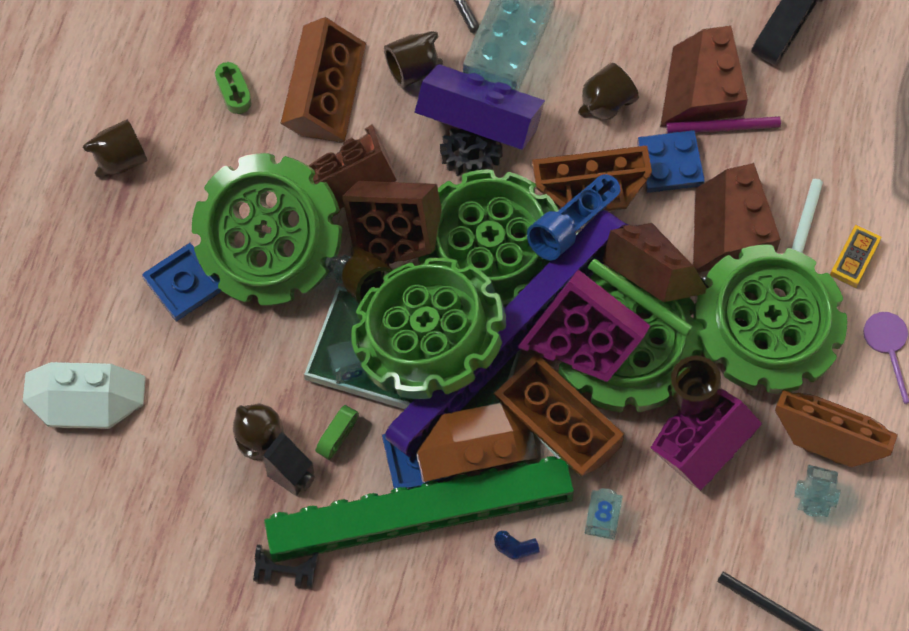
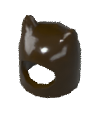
(412, 58)
(607, 92)
(116, 149)
(363, 272)
(697, 386)
(256, 428)

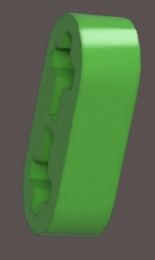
(237, 86)
(337, 432)

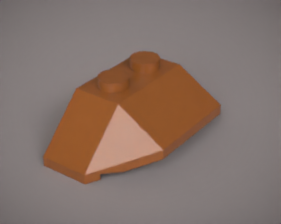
(570, 174)
(833, 429)
(475, 442)

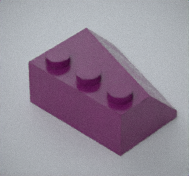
(586, 329)
(707, 440)

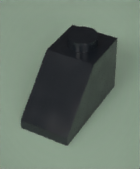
(288, 465)

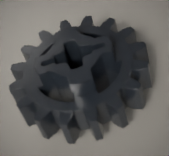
(471, 152)

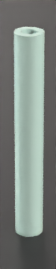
(807, 215)

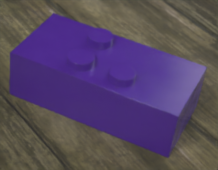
(479, 106)

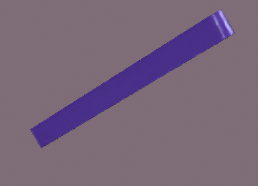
(521, 314)

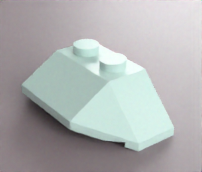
(83, 394)

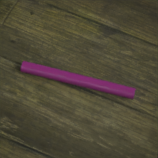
(725, 125)

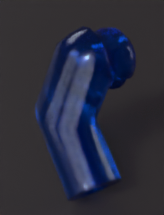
(513, 548)

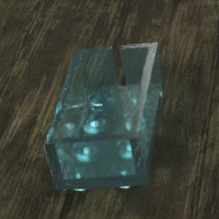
(508, 40)

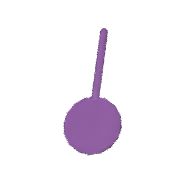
(888, 334)

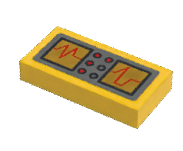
(855, 256)

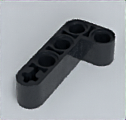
(782, 29)

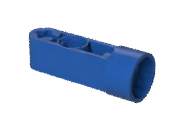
(557, 230)

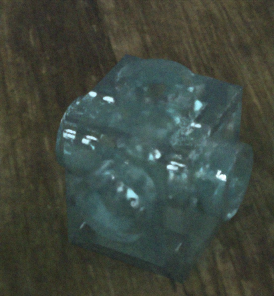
(817, 491)

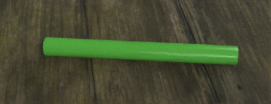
(640, 297)

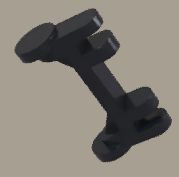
(306, 569)

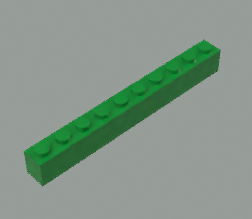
(418, 509)

